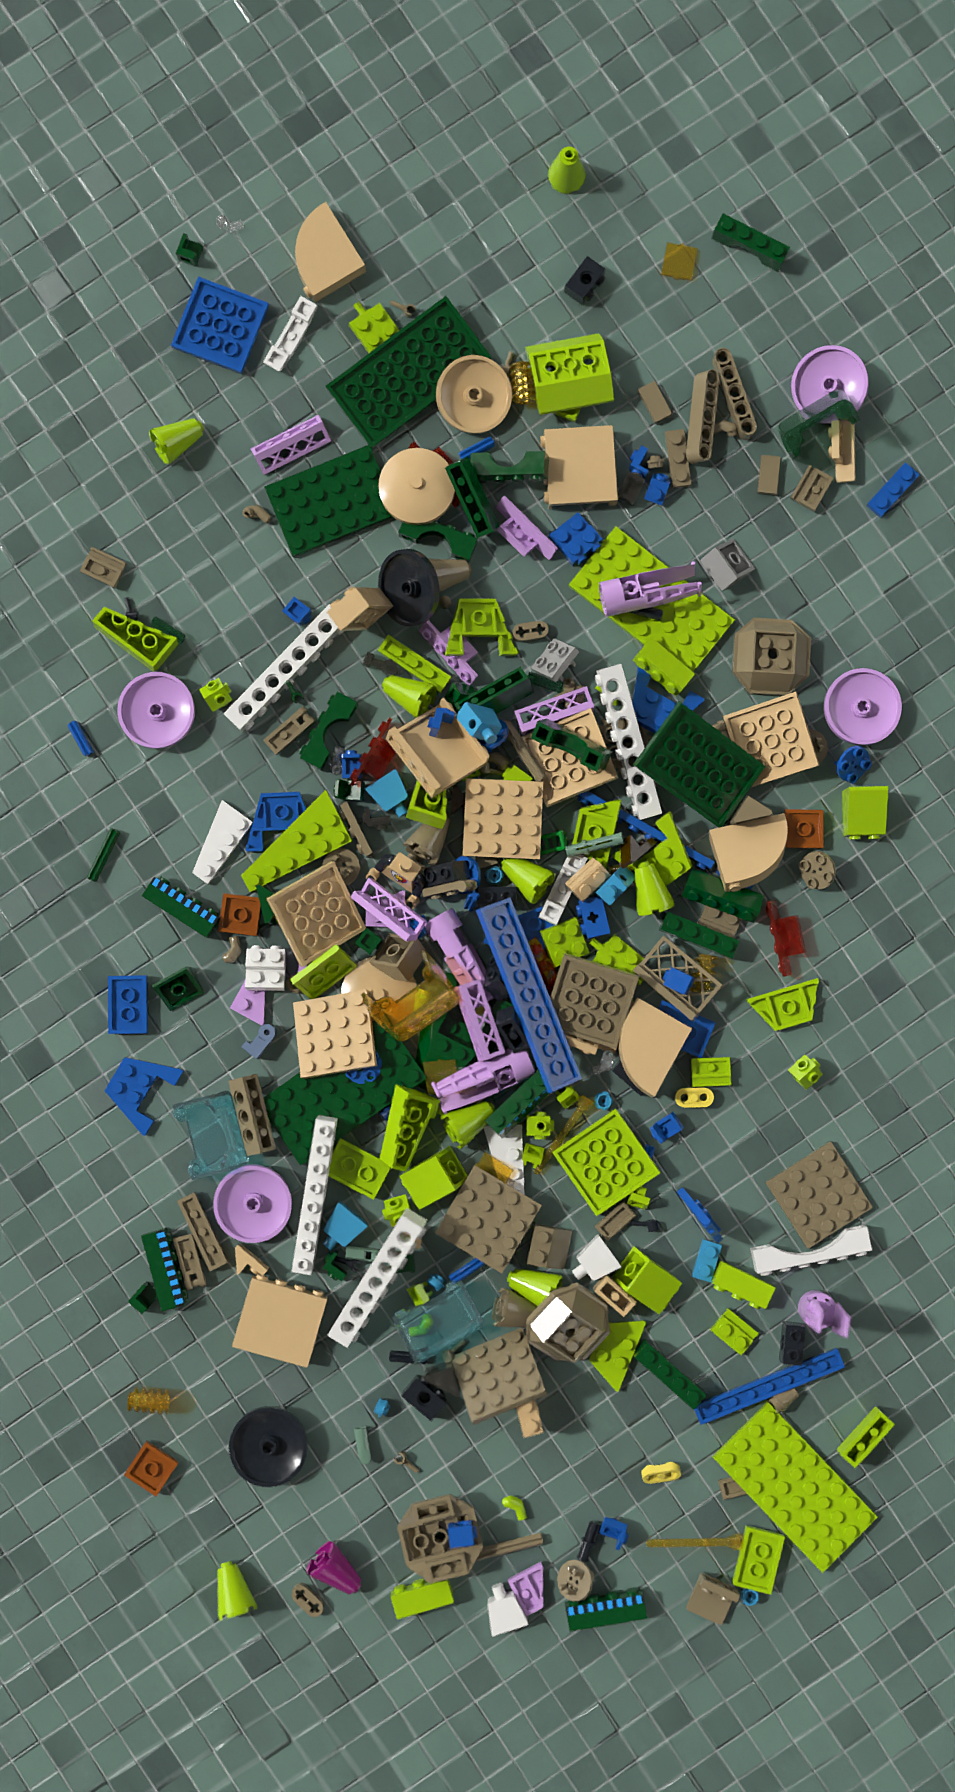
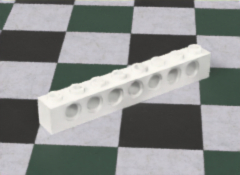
(274, 671)
(616, 674)
(314, 1195)
(342, 1330)

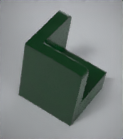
(188, 251)
(458, 692)
(368, 941)
(409, 1265)
(143, 1298)

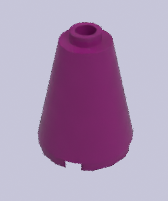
(334, 1569)

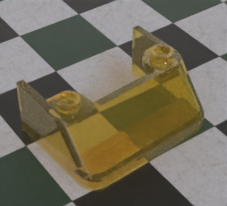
(417, 1007)

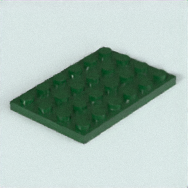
(328, 501)
(699, 765)

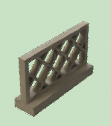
(671, 995)

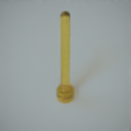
(583, 1105)
(732, 1542)

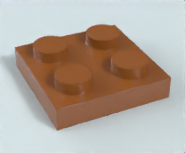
(804, 828)
(240, 914)
(151, 1468)

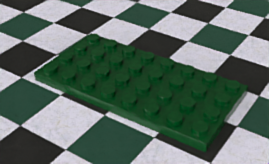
(403, 372)
(300, 1101)

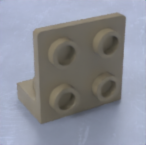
(712, 1598)

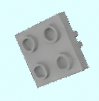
(555, 660)

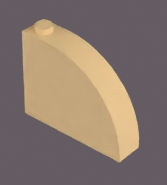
(325, 254)
(749, 850)
(649, 1045)

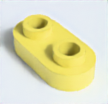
(693, 1097)
(661, 1473)

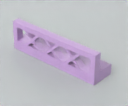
(288, 438)
(529, 727)
(386, 916)
(473, 1024)

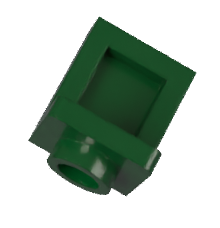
(346, 792)
(334, 1270)

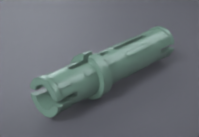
(572, 850)

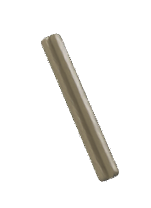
(525, 753)
(510, 1546)

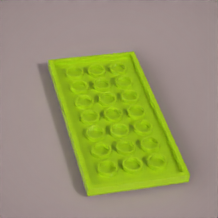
(687, 625)
(794, 1487)

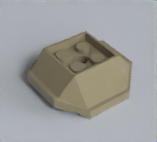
(766, 675)
(568, 1324)
(427, 1553)

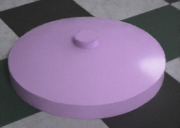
(826, 371)
(862, 706)
(156, 710)
(252, 1203)

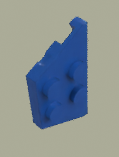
(702, 1215)

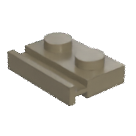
(811, 488)
(103, 567)
(719, 921)

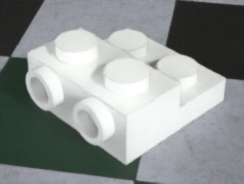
(265, 968)

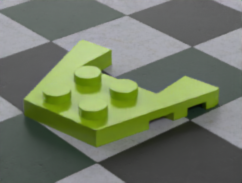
(478, 619)
(668, 856)

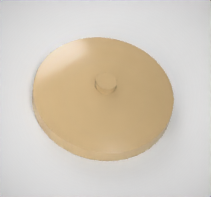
(473, 394)
(416, 486)
(376, 982)

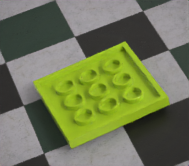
(606, 1162)

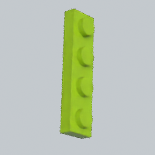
(414, 663)

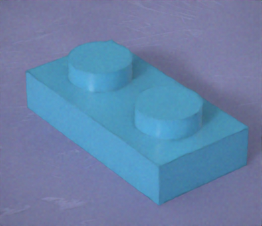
(706, 1260)

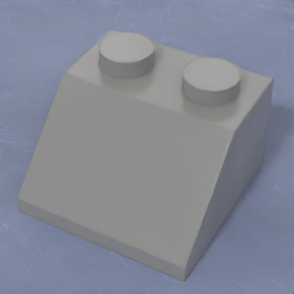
(727, 564)

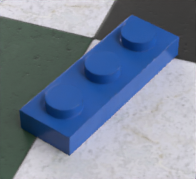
(892, 490)

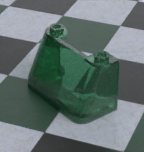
(835, 403)

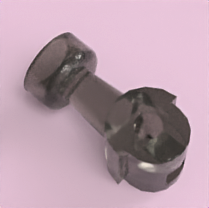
(387, 667)

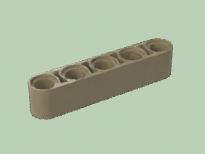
(734, 384)
(702, 416)

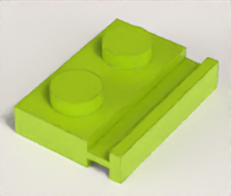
(710, 1071)
(734, 1331)

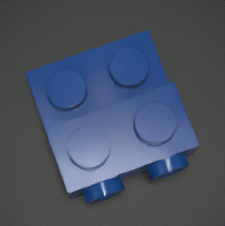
(576, 539)

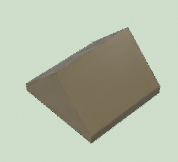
(749, 810)

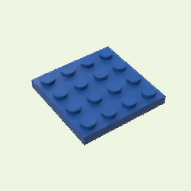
(220, 325)

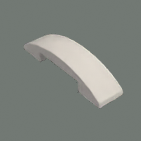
(291, 335)
(560, 892)

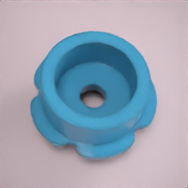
(499, 875)
(598, 1100)
(435, 1282)
(382, 1407)
(749, 1601)

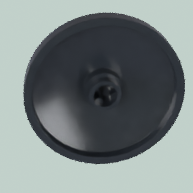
(410, 586)
(268, 1446)

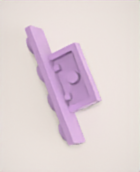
(522, 532)
(458, 663)

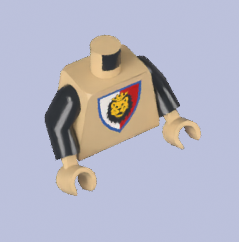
(403, 872)

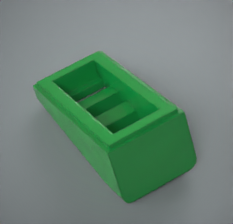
(563, 839)

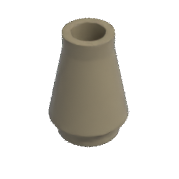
(783, 1400)

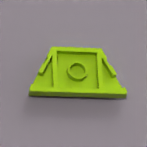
(597, 822)
(787, 1005)
(616, 1351)

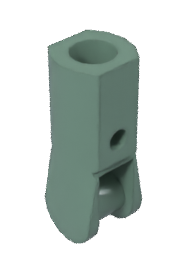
(359, 1253)
(362, 1444)

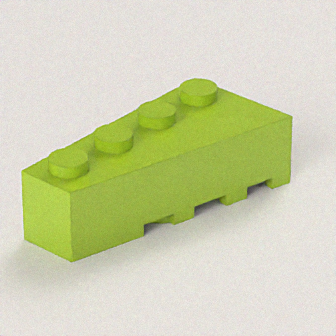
(140, 641)
(427, 809)
(405, 1126)

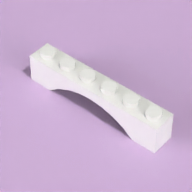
(850, 1241)

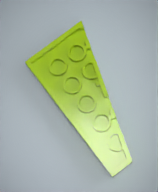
(306, 839)

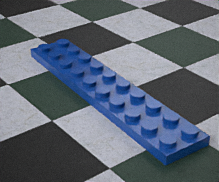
(529, 995)

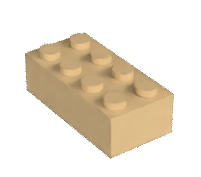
(359, 608)

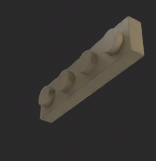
(202, 1231)

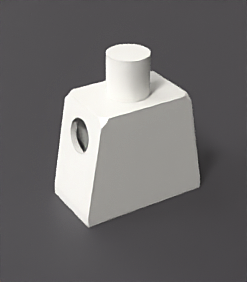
(595, 1260)
(505, 1611)

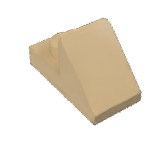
(245, 1257)

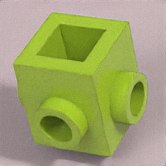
(216, 694)
(805, 1071)
(533, 1120)
(395, 1208)

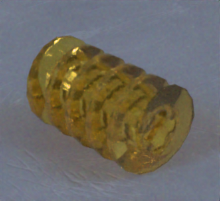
(520, 383)
(706, 963)
(148, 1401)

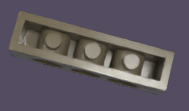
(252, 1114)

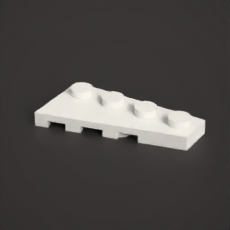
(224, 836)
(510, 1152)

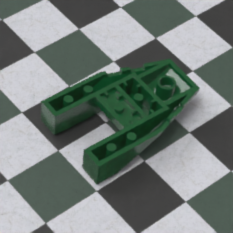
(450, 1039)

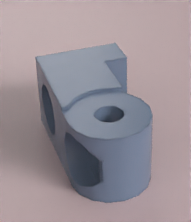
(265, 1036)

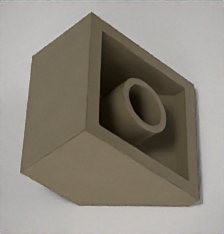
(398, 957)
(549, 1246)

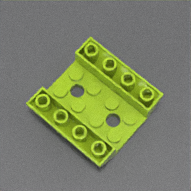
(573, 382)

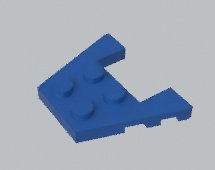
(651, 707)
(274, 812)
(133, 1083)

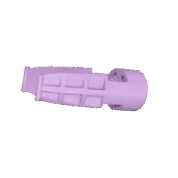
(643, 589)
(460, 955)
(483, 1079)
(821, 1314)

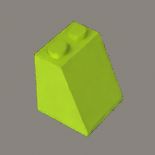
(864, 812)
(434, 1177)
(646, 1280)

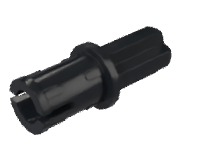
(588, 1541)

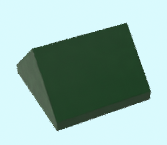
(268, 914)
(178, 988)

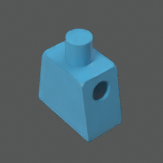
(479, 722)
(389, 793)
(615, 885)
(343, 1226)

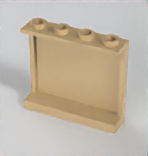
(580, 466)
(440, 759)
(280, 1320)

